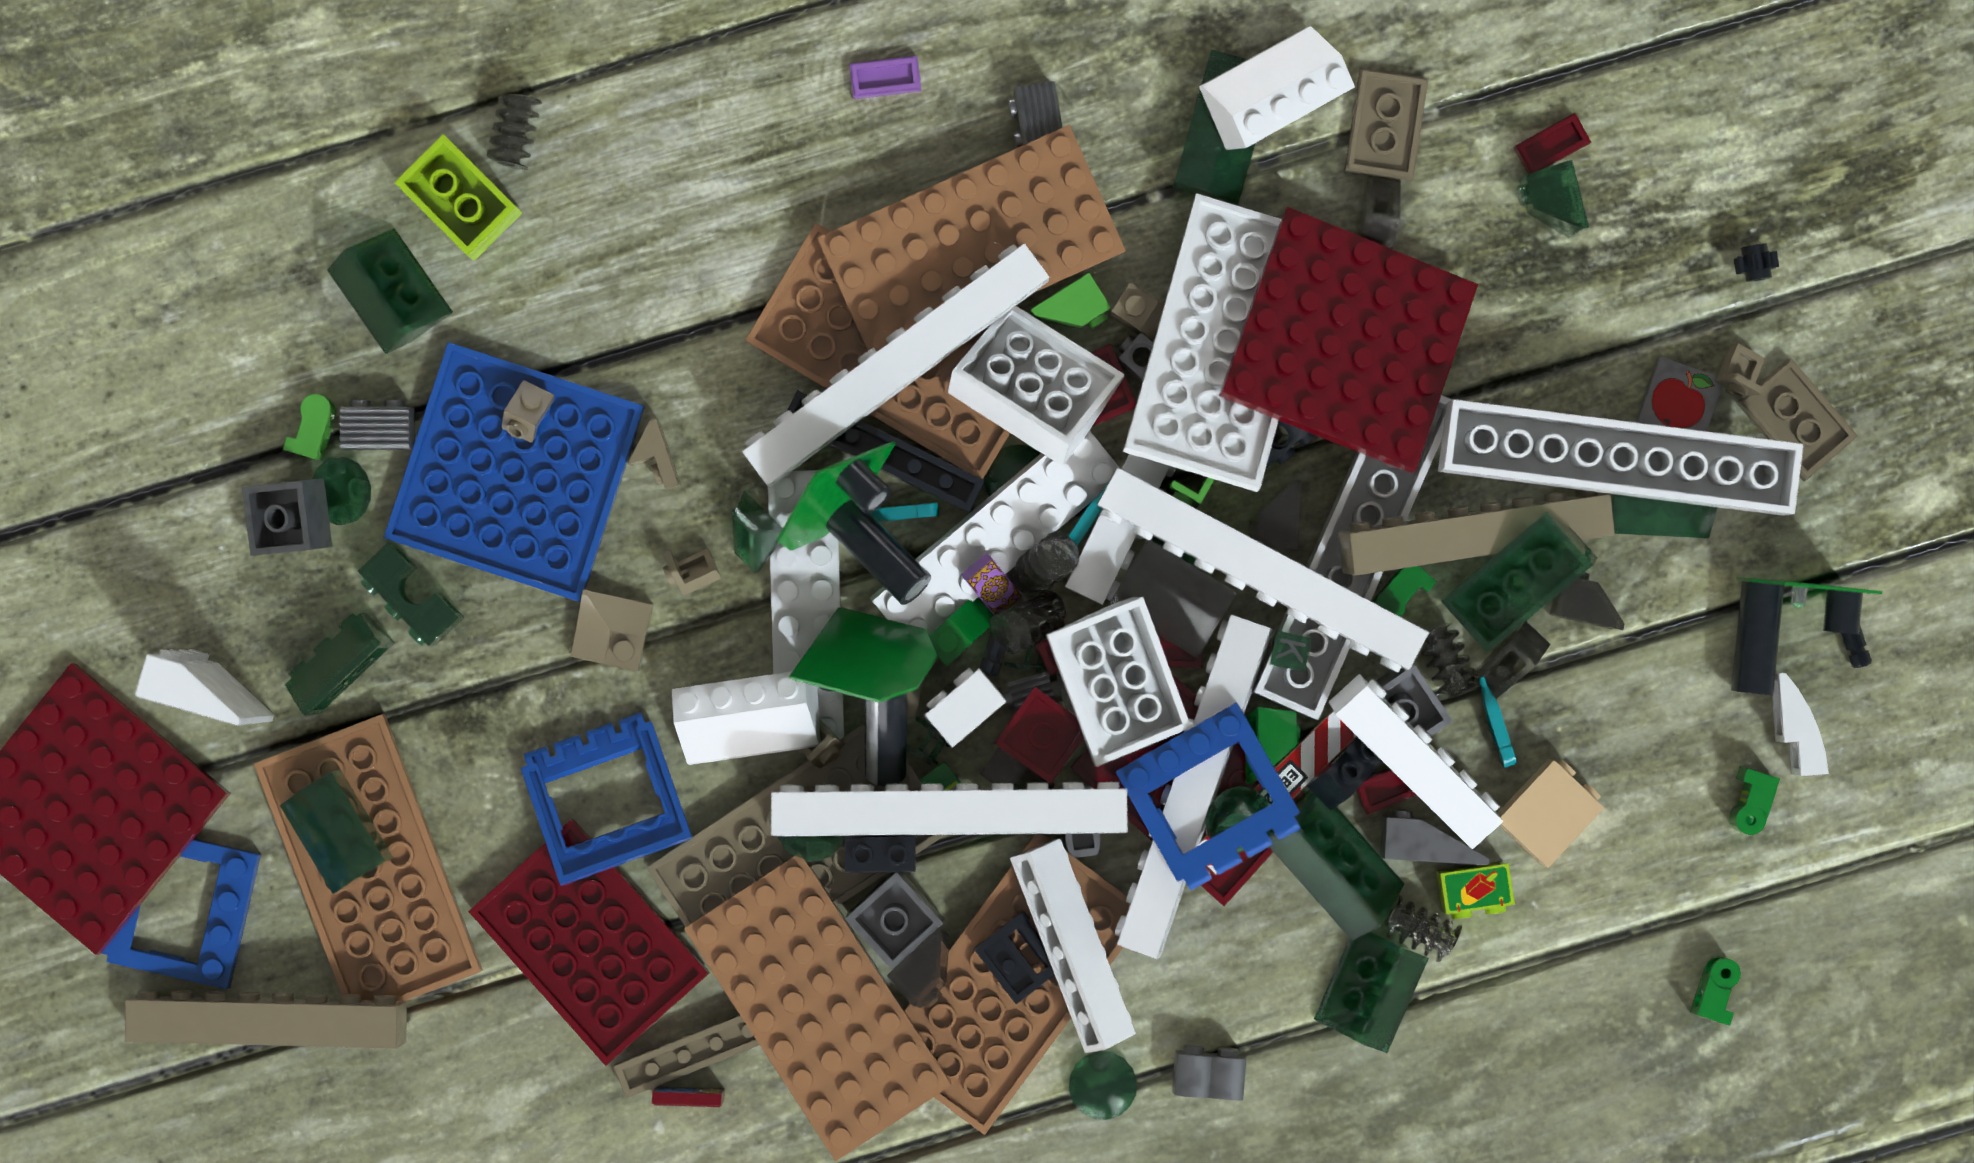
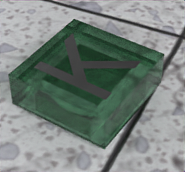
(1290, 651)

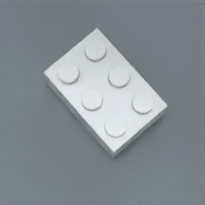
(965, 706)

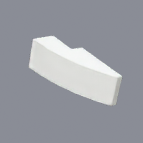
(1797, 726)

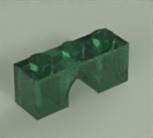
(387, 575)

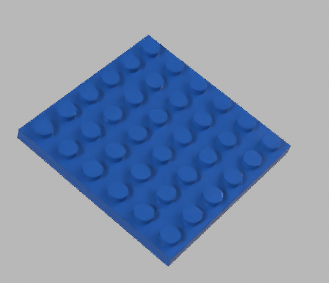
(507, 501)

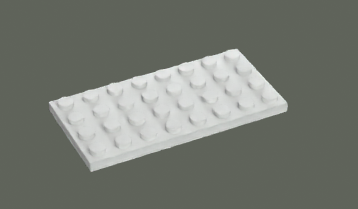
(1208, 299)

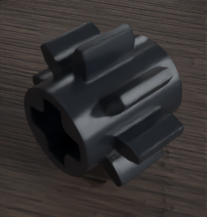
(1756, 262)

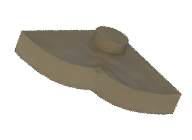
(611, 630)

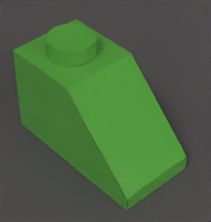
(1075, 305)

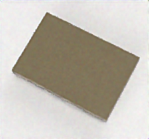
(1386, 125)
(1797, 412)

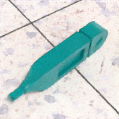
(906, 512)
(1086, 519)
(1497, 726)

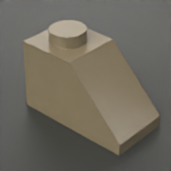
(1138, 311)

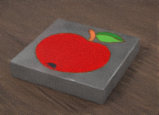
(1679, 397)

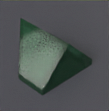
(753, 533)

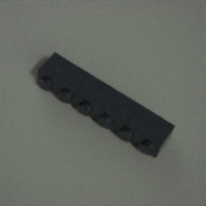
(908, 463)

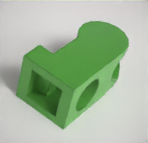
(315, 427)

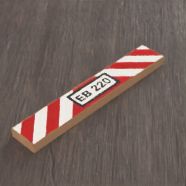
(1308, 757)

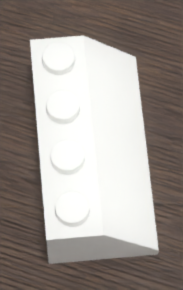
(1275, 88)
(746, 717)

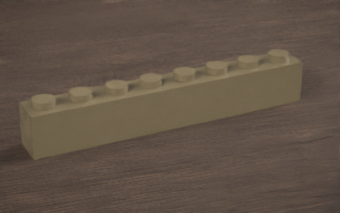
(1466, 532)
(266, 1020)

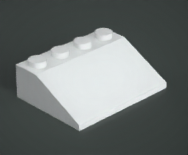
(1035, 383)
(1118, 680)
(199, 686)

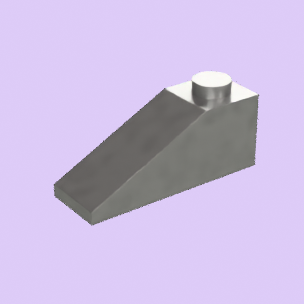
(1416, 840)

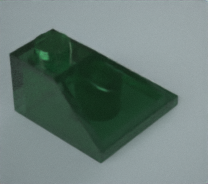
(1554, 198)

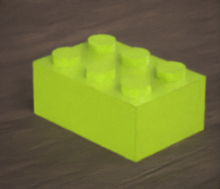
(458, 197)

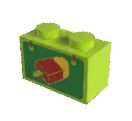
(1474, 889)

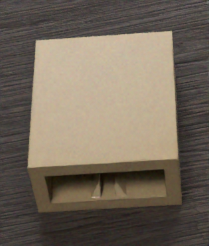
(1550, 811)

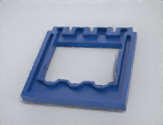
(1187, 752)
(619, 845)
(223, 926)

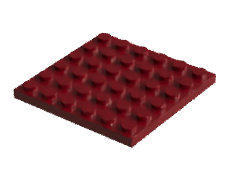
(1349, 340)
(95, 808)

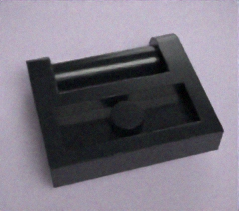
(1008, 962)

